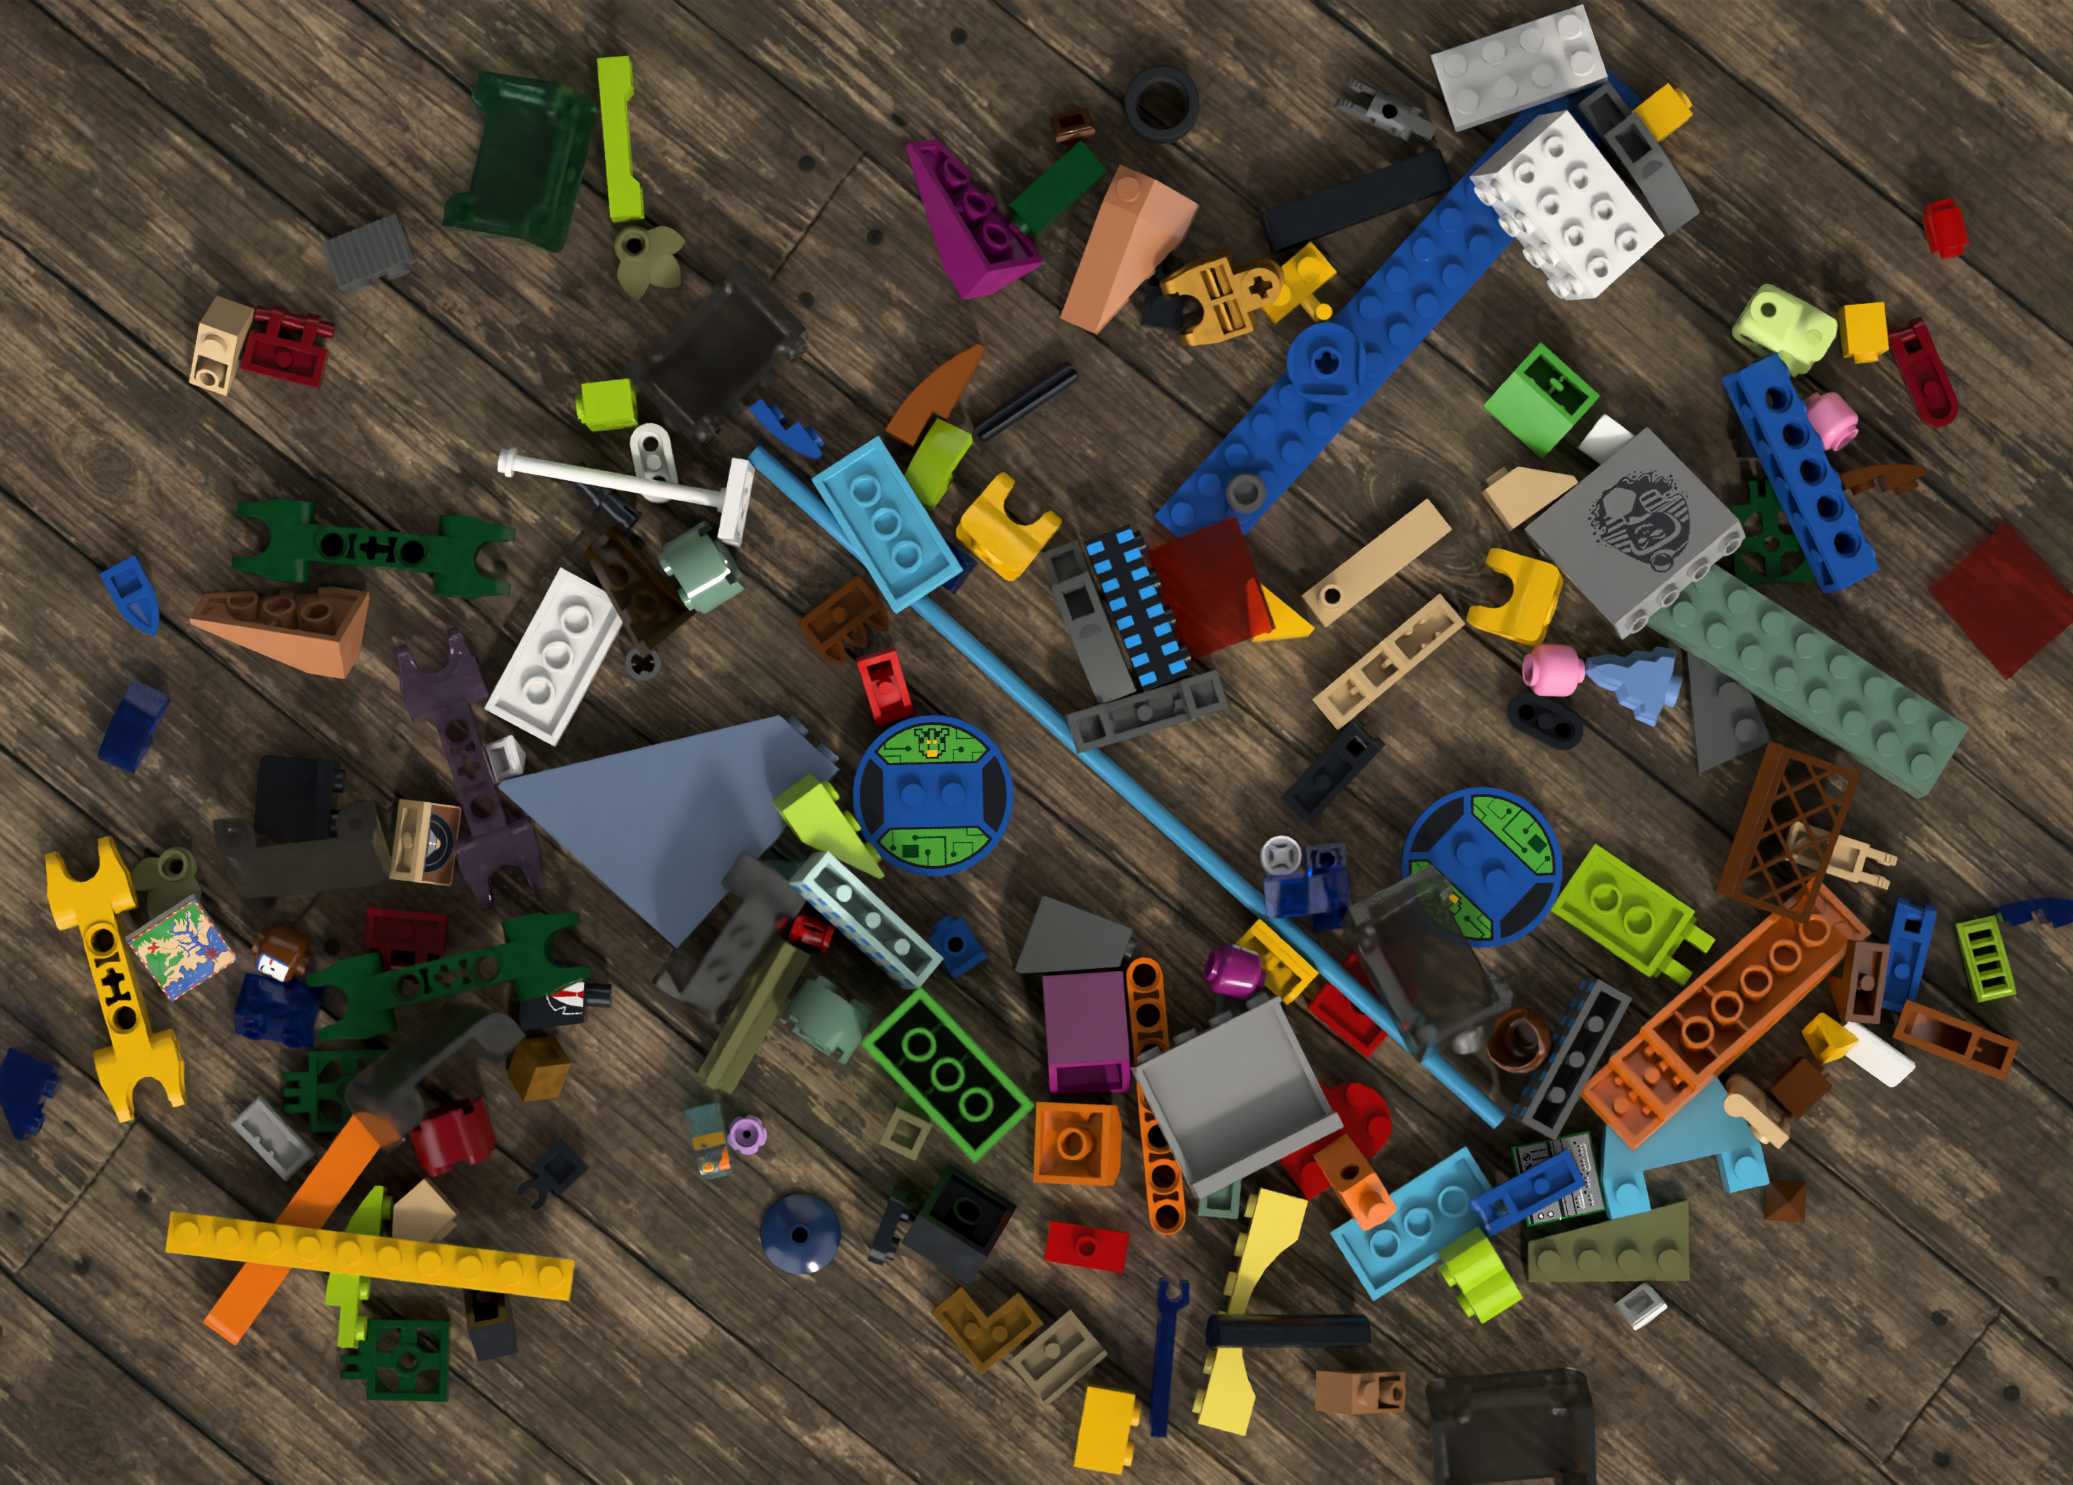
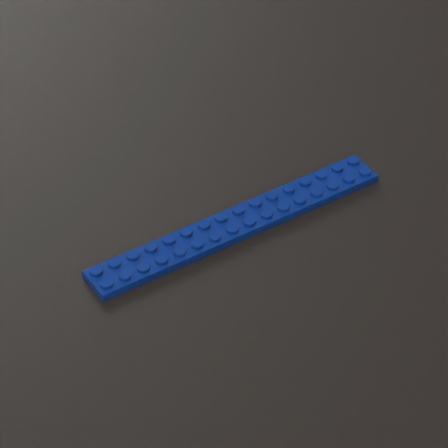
(1388, 319)

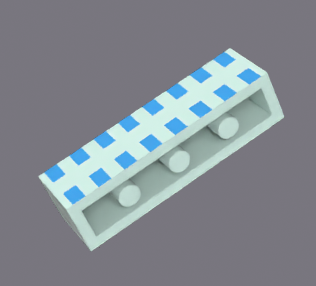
(865, 920)

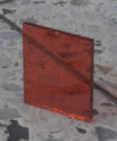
(1212, 588)
(2005, 601)

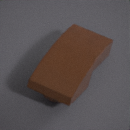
(1889, 476)

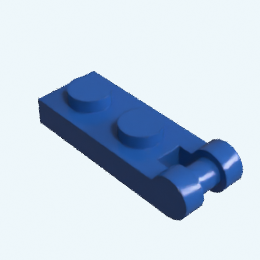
(1906, 952)
(1528, 1192)

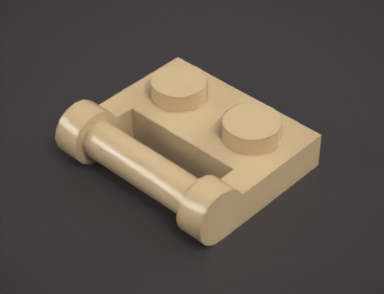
(1766, 1118)

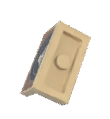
(424, 842)

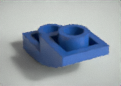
(800, 440)

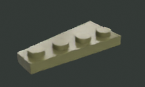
(1619, 1249)

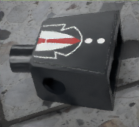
(566, 1006)

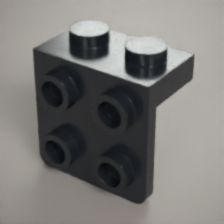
(298, 797)

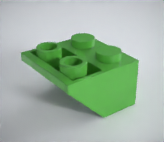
(1541, 401)

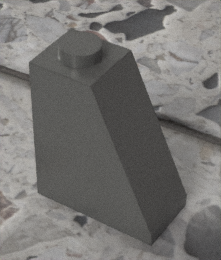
(1073, 940)

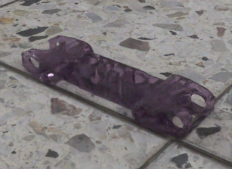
(448, 699)

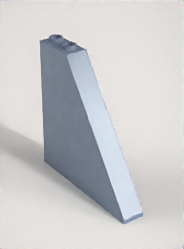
(675, 813)

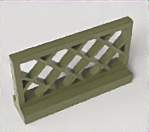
(753, 1017)

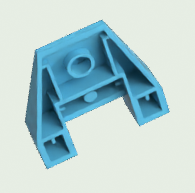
(1692, 1133)

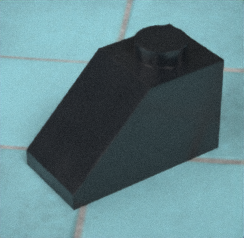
(490, 1324)

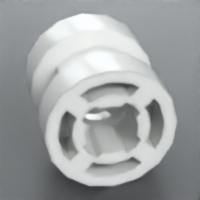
(1282, 851)

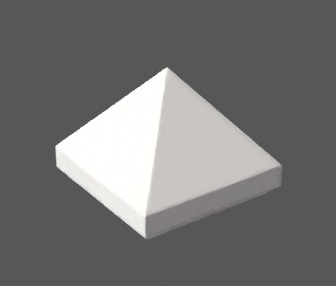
(506, 758)
(1641, 1306)

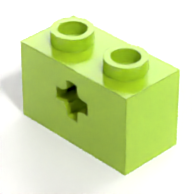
(608, 405)

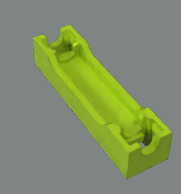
(615, 91)

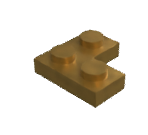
(983, 1337)

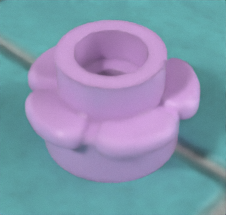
(747, 1145)

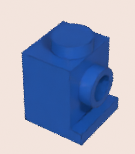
(961, 961)

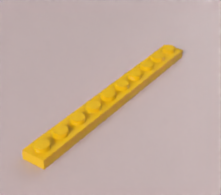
(370, 1256)

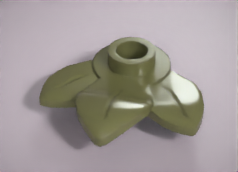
(652, 264)
(163, 884)

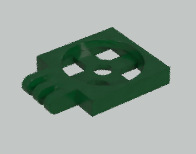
(1768, 506)
(310, 1091)
(368, 1359)

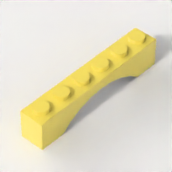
(1272, 1228)

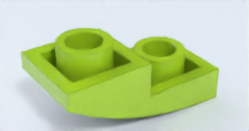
(935, 460)

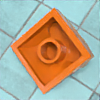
(1077, 1144)

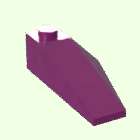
(972, 237)

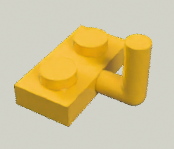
(1302, 277)

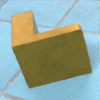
(538, 1068)

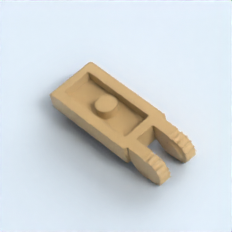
(1846, 859)

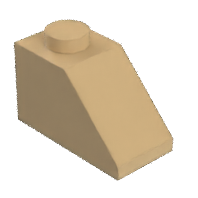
(1524, 492)

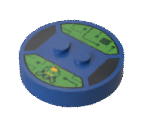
(933, 795)
(1495, 857)

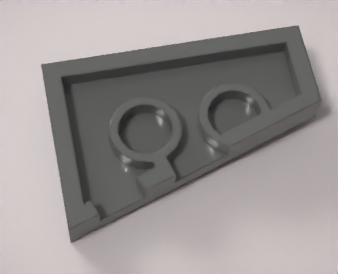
(1722, 714)

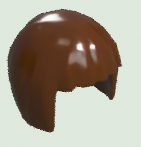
(1520, 1041)

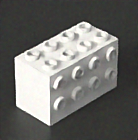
(1565, 206)

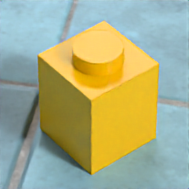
(1665, 111)
(1863, 331)

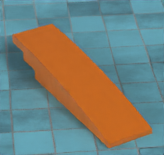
(1720, 1016)

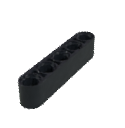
(1355, 201)

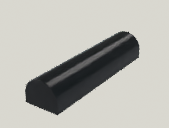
(1287, 1331)

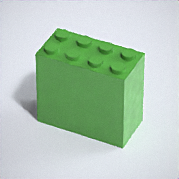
(948, 1073)

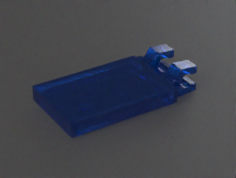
(1164, 1354)

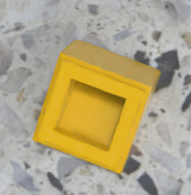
(1828, 1038)

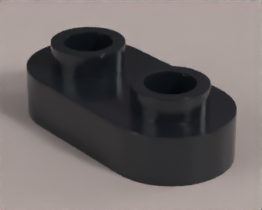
(1544, 720)
(897, 1210)

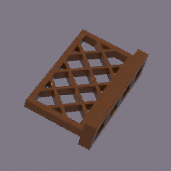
(1754, 821)

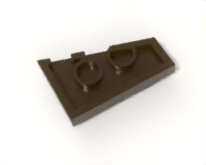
(637, 590)

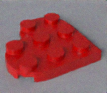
(1364, 1121)

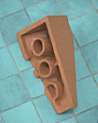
(1129, 239)
(306, 631)

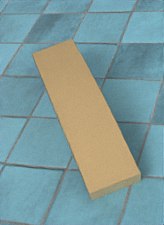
(1388, 661)

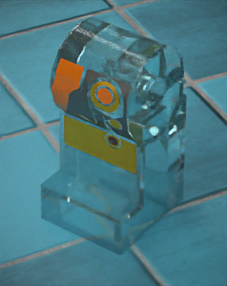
(710, 1140)

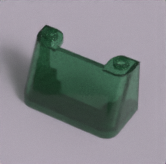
(525, 162)

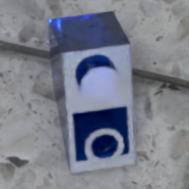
(24, 1088)

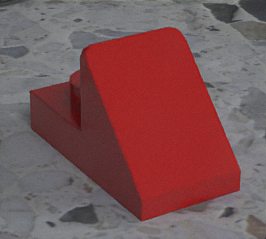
(885, 686)

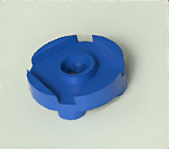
(1343, 348)

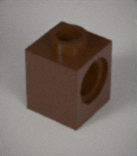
(1800, 1086)

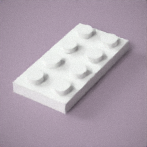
(1519, 68)
(556, 658)

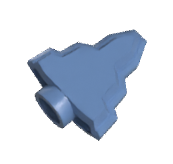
(1639, 680)

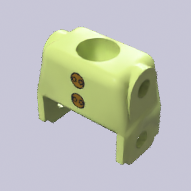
(1785, 325)

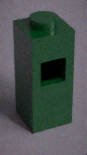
(1056, 191)

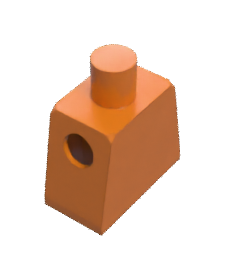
(1361, 1196)

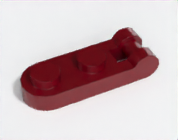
(1923, 374)

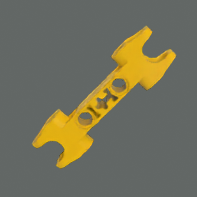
(136, 1050)

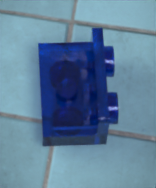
(278, 1011)

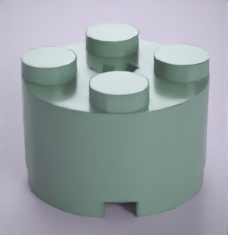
(702, 569)
(827, 1019)

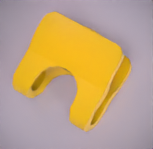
(997, 539)
(1531, 605)

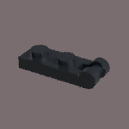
(1331, 772)

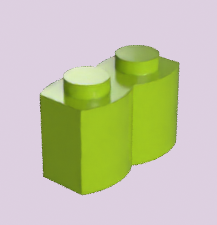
(1479, 1276)

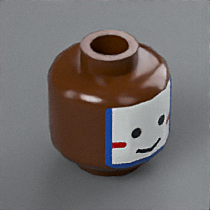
(281, 952)

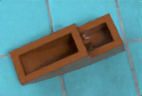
(934, 396)
(1955, 1040)

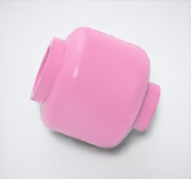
(1832, 419)
(1553, 670)

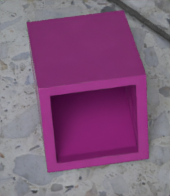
(1086, 1033)

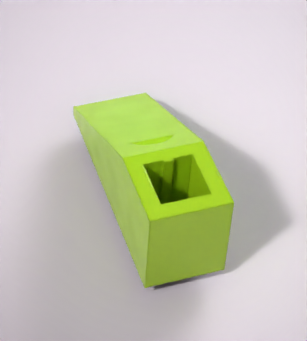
(817, 821)

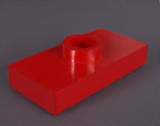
(1086, 1246)

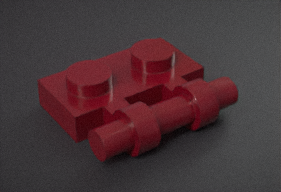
(284, 358)
(406, 932)

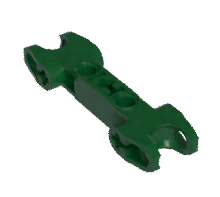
(299, 542)
(377, 993)

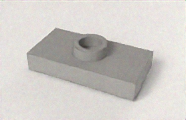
(273, 1138)

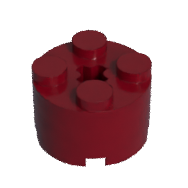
(453, 1134)

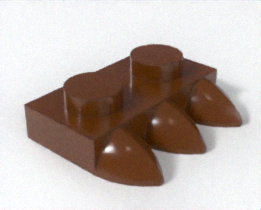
(843, 618)

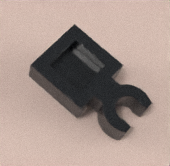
(1162, 310)
(557, 1170)

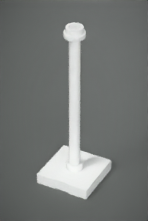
(730, 501)

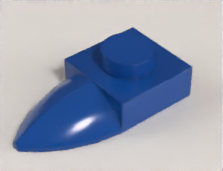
(133, 594)

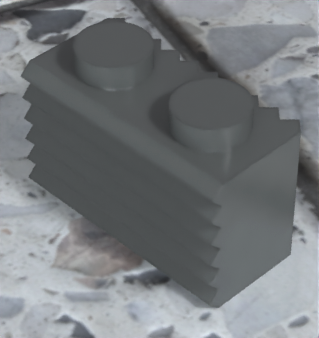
(369, 253)

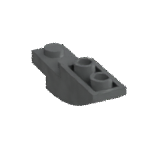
(1639, 158)
(1088, 622)

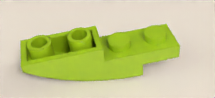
(349, 1290)

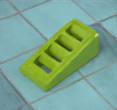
(2003, 969)

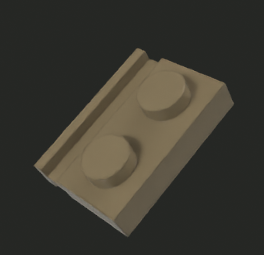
(1058, 1357)

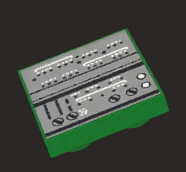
(1581, 1202)

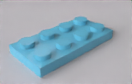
(887, 524)
(1427, 1219)

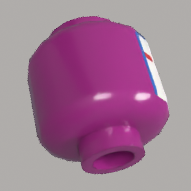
(1234, 971)

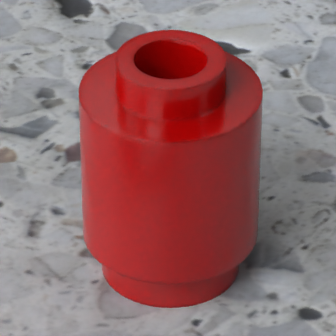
(1945, 229)

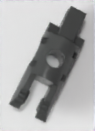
(1405, 116)

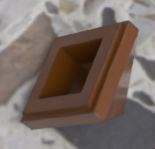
(1072, 127)
(1785, 1201)

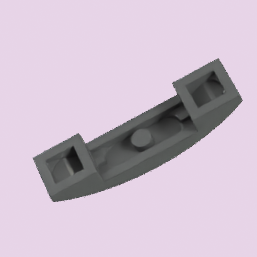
(1147, 712)

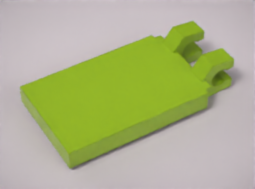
(1630, 916)

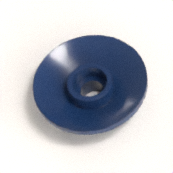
(803, 1212)

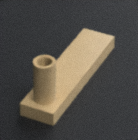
(1376, 563)

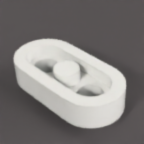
(656, 463)

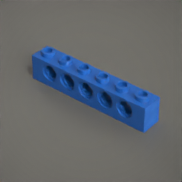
(1782, 466)

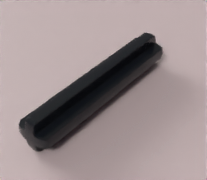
(1025, 402)

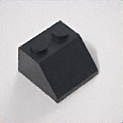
(959, 1224)

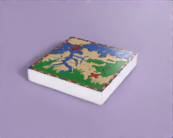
(182, 948)

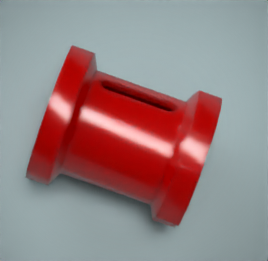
(812, 931)

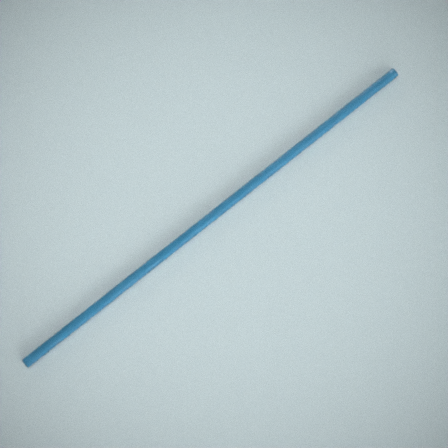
(1139, 798)

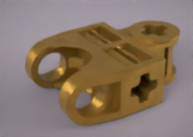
(1225, 293)

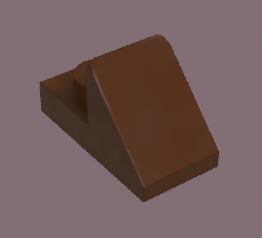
(1861, 987)

